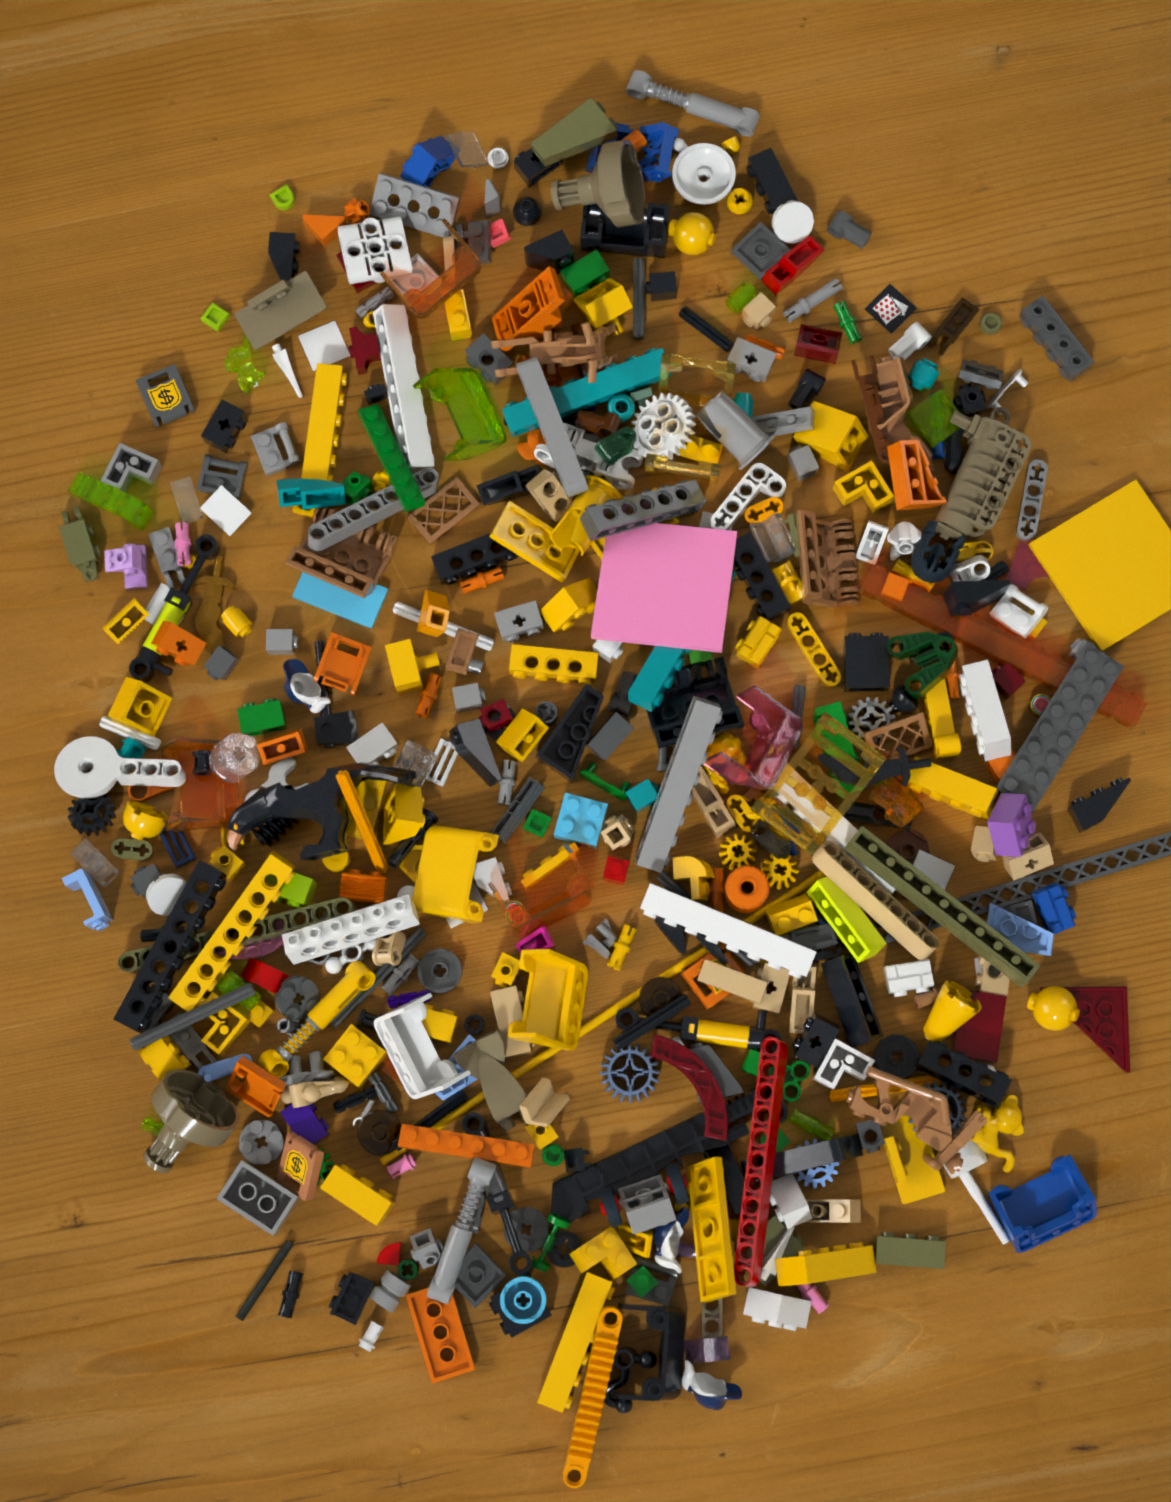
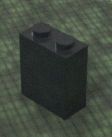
(866, 663)

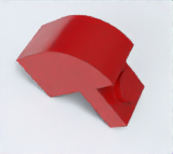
(263, 975)

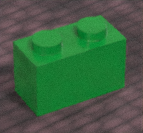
(585, 273)
(262, 718)

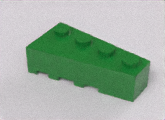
(836, 711)

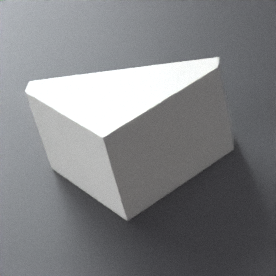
(872, 542)

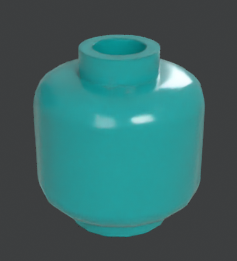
(923, 374)
(621, 400)

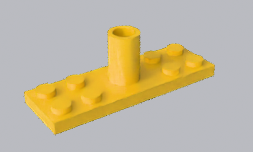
(712, 1230)

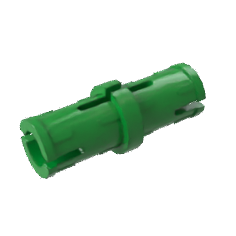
(847, 322)

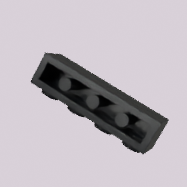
(852, 1000)

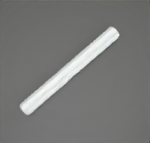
(451, 629)

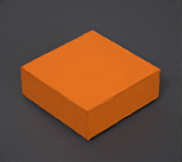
(895, 586)

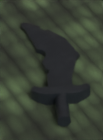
(888, 769)

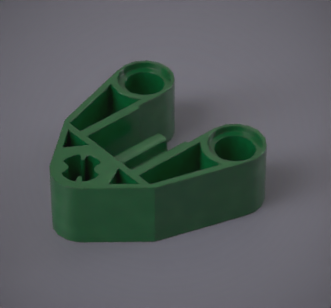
(917, 643)

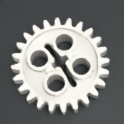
(663, 426)

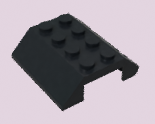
(670, 715)

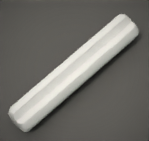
(127, 731)

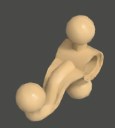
(307, 1092)

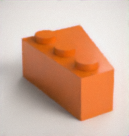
(912, 478)

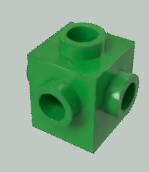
(356, 487)

